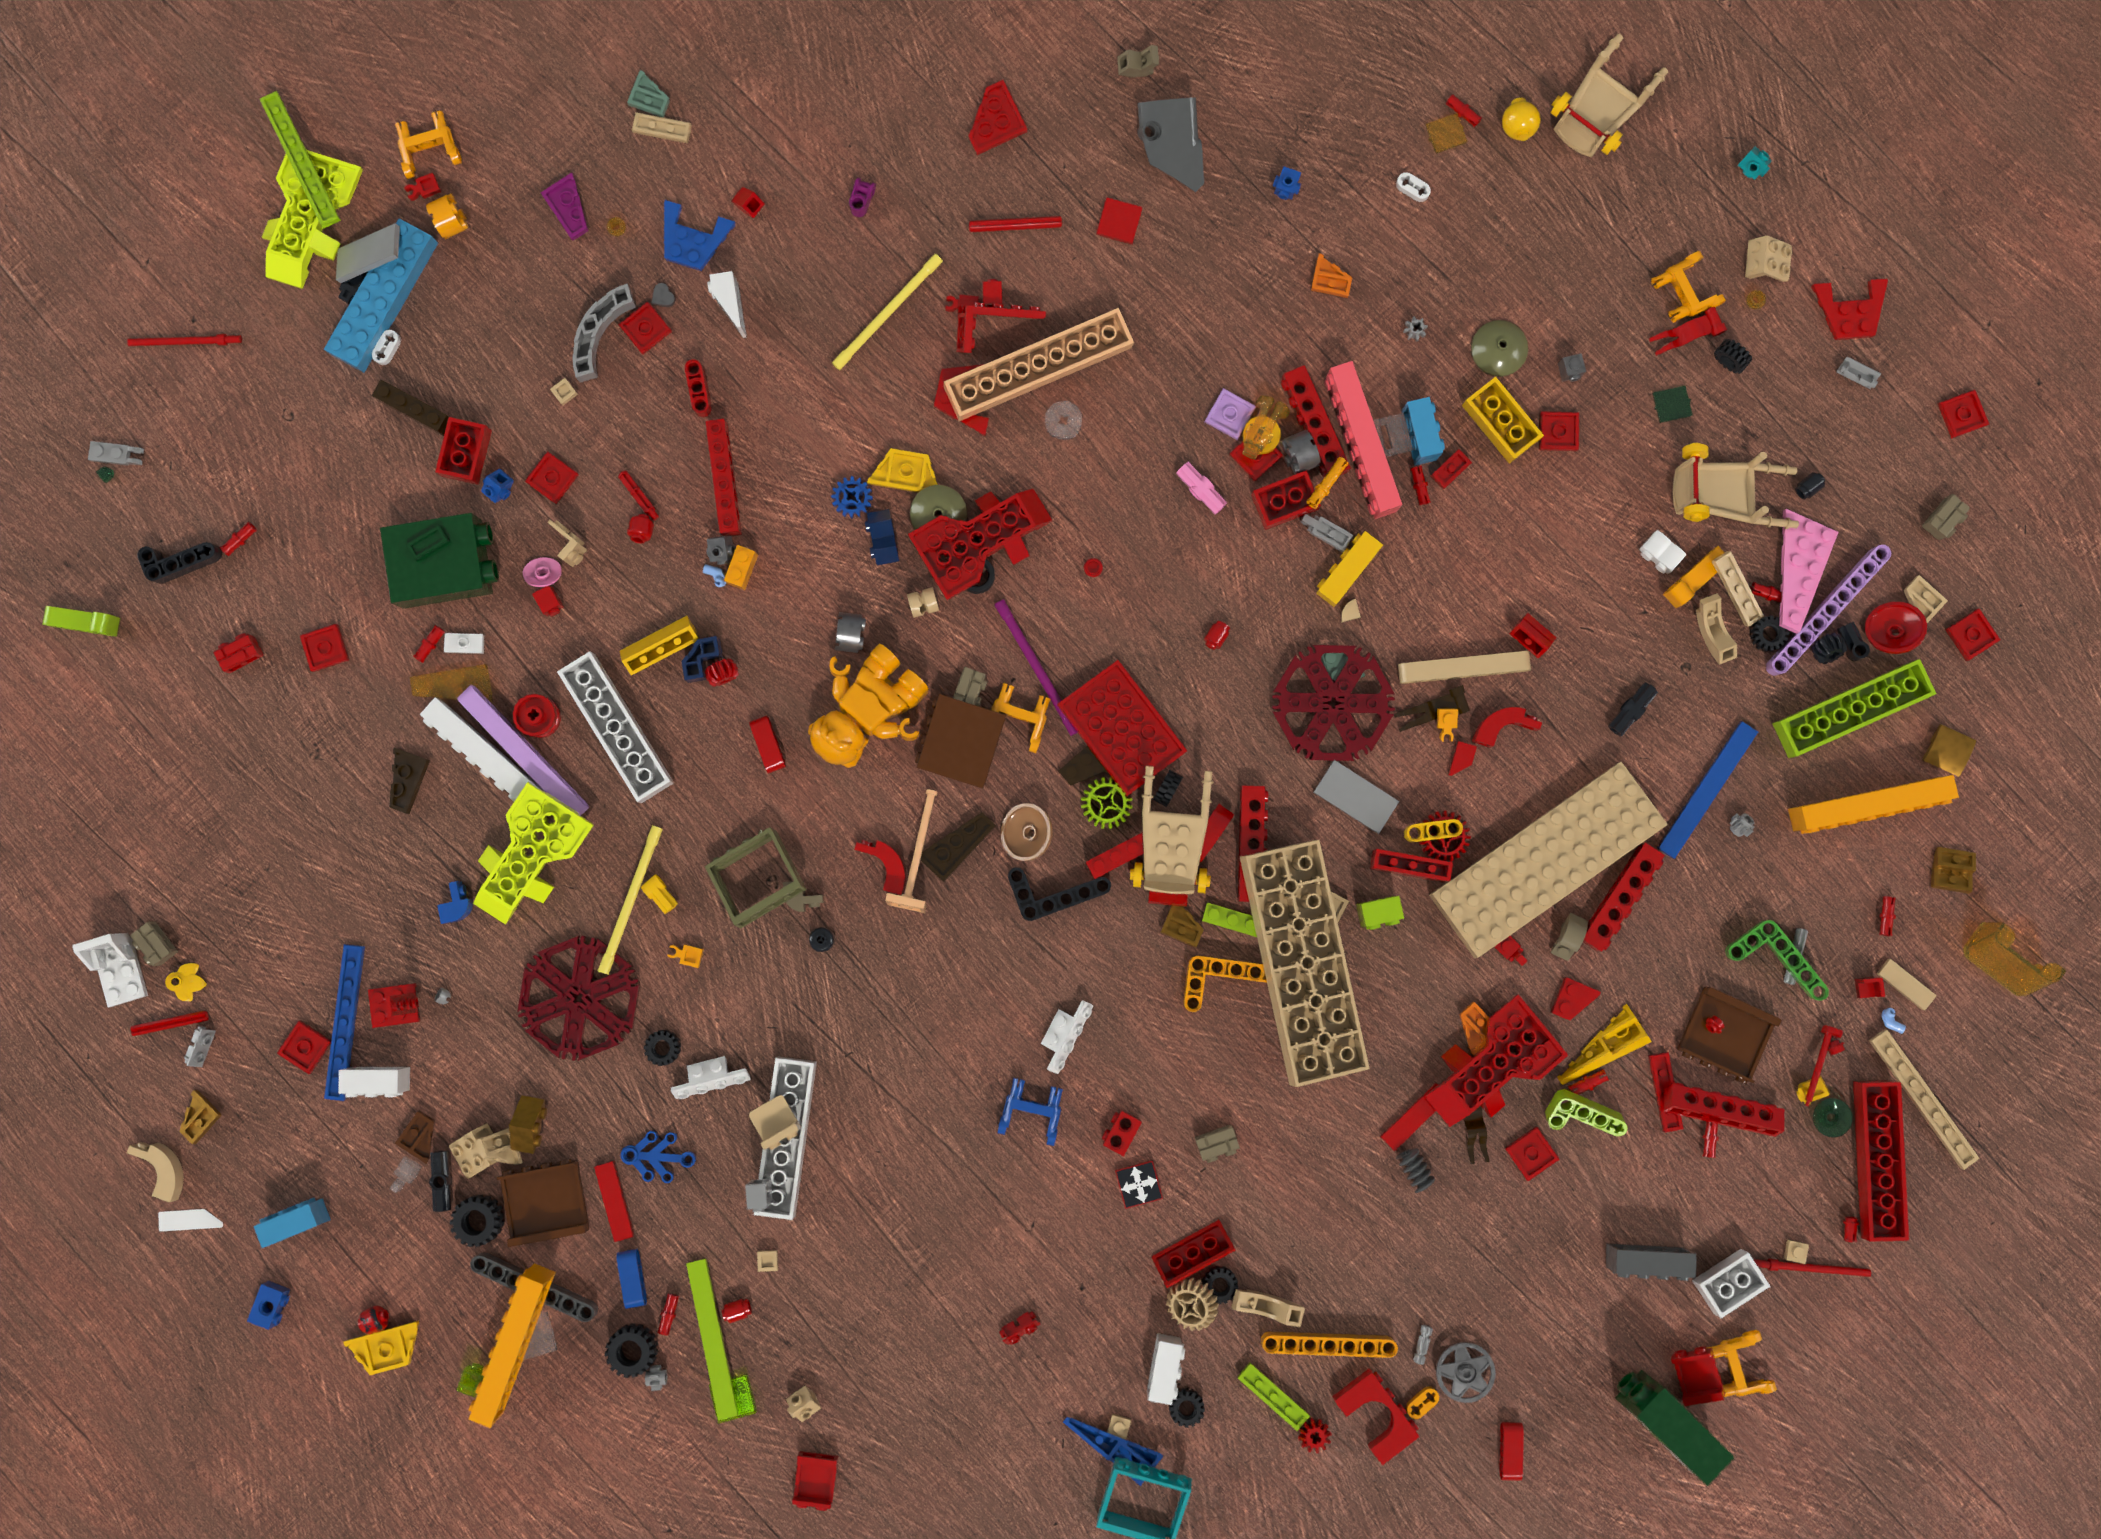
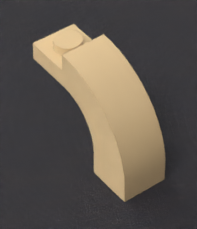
(1713, 630)
(167, 1166)
(1269, 1306)

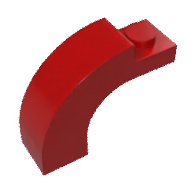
(1489, 728)
(1216, 825)
(895, 868)

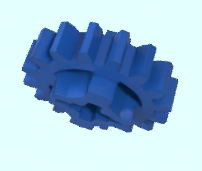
(857, 492)

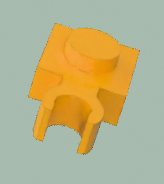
(1447, 719)
(688, 956)

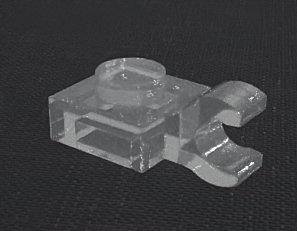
(406, 1172)

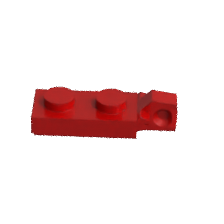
(1511, 950)

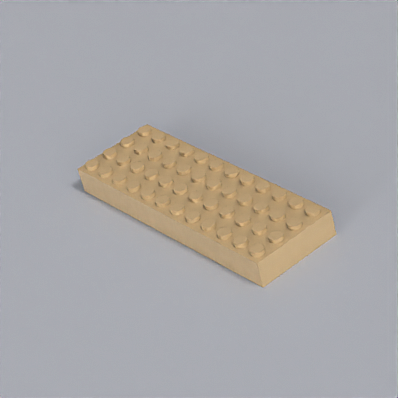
(1548, 860)
(1304, 963)

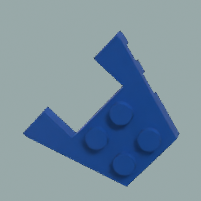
(688, 245)

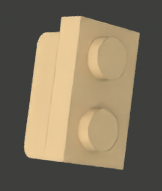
(1768, 258)
(574, 550)
(774, 1122)

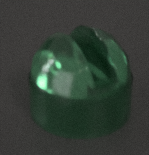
(105, 474)

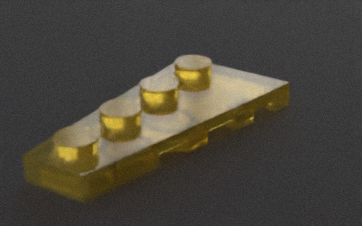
(452, 683)

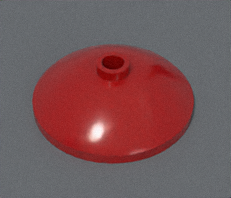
(1896, 618)

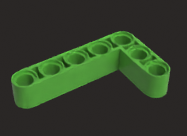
(1783, 955)

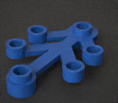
(654, 1156)

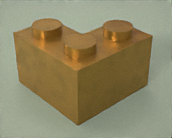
(526, 1124)

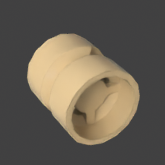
(923, 602)

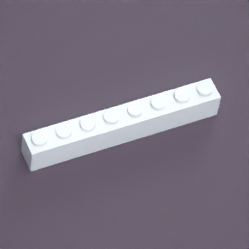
(476, 748)

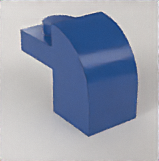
(459, 907)

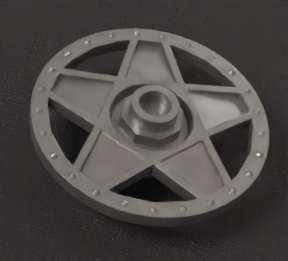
(1465, 1372)

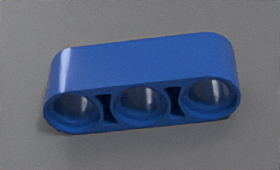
(631, 1278)

